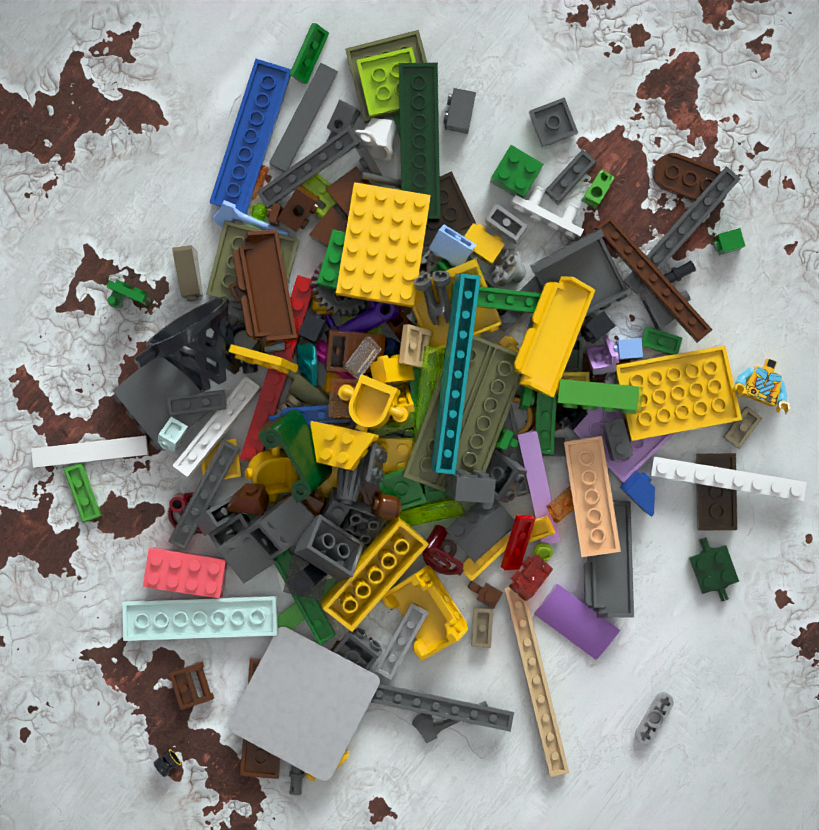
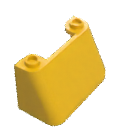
(444, 621)

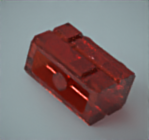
(530, 577)

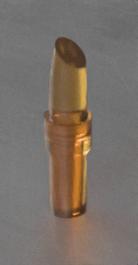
(260, 181)

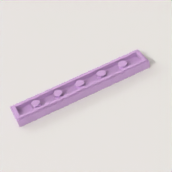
(537, 479)

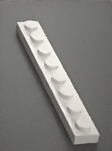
(728, 478)

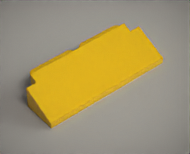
(553, 334)

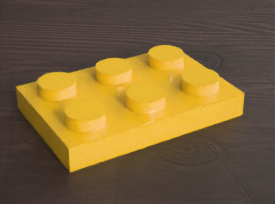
(262, 359)

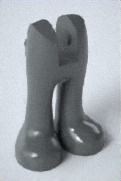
(435, 309)

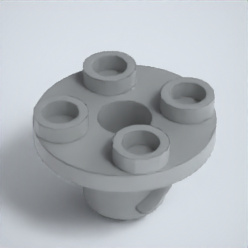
(507, 267)

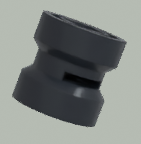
(167, 763)

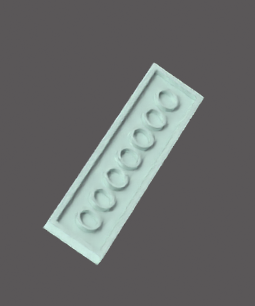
(200, 618)

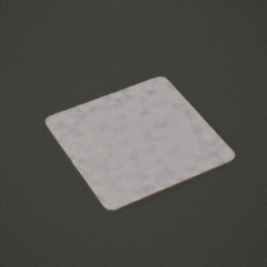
(304, 703)

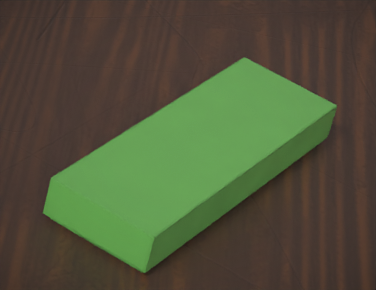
(82, 492)

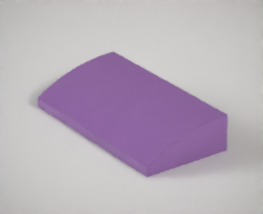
(576, 621)

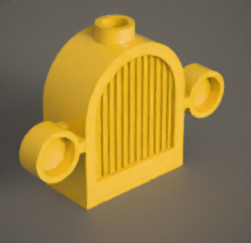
(372, 403)
(272, 470)

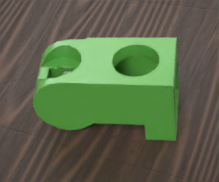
(598, 189)

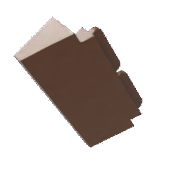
(266, 297)

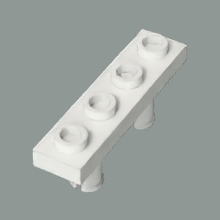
(539, 214)

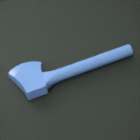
(228, 212)

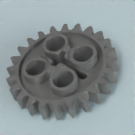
(327, 298)

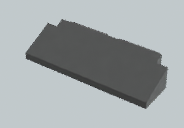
(610, 575)

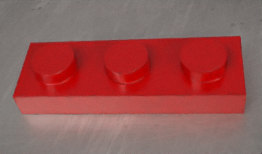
(518, 542)

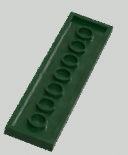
(420, 132)

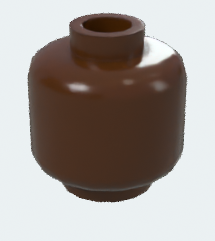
(386, 507)

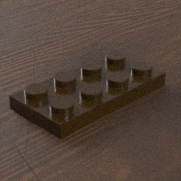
(714, 504)

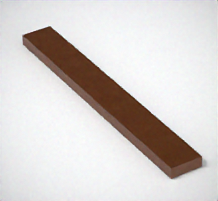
(654, 280)

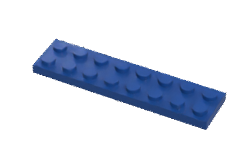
(251, 135)

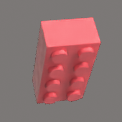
(185, 572)

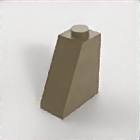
(188, 272)

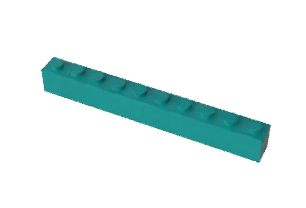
(455, 373)

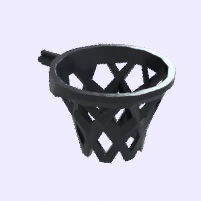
(193, 361)

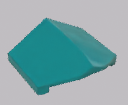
(308, 361)

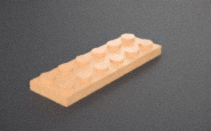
(592, 496)

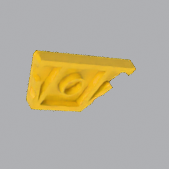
(340, 445)

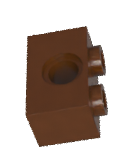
(290, 215)

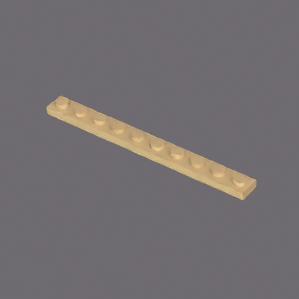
(537, 684)

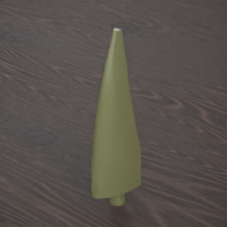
(305, 391)

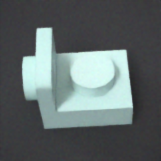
(171, 434)

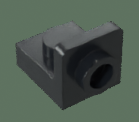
(571, 417)

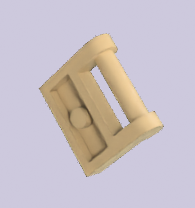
(413, 345)

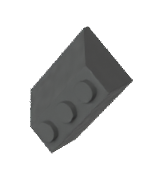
(481, 528)
(329, 548)

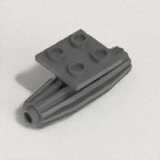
(368, 469)

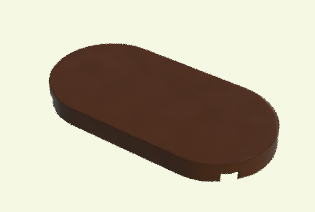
(683, 175)

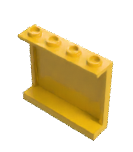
(485, 318)

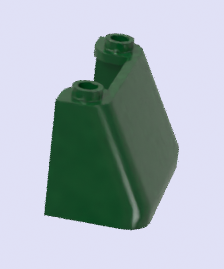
(296, 439)

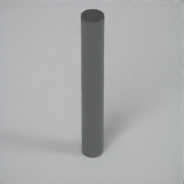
(380, 179)

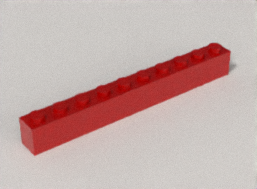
(274, 380)

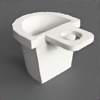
(378, 138)

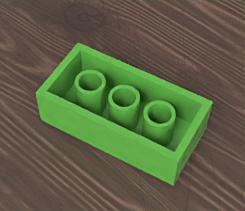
(600, 395)

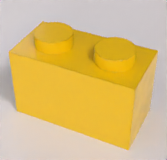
(487, 246)
(390, 371)

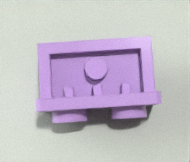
(602, 357)

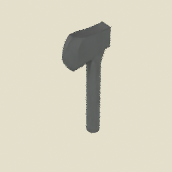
(428, 730)

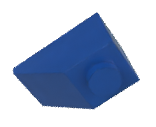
(640, 491)

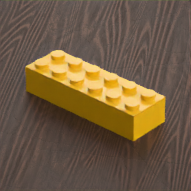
(375, 573)

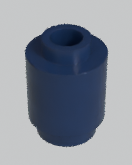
(392, 347)

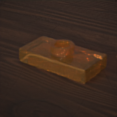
(561, 505)

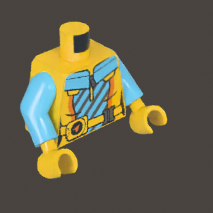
(763, 386)

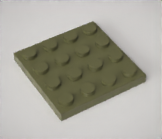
(378, 47)
(223, 270)

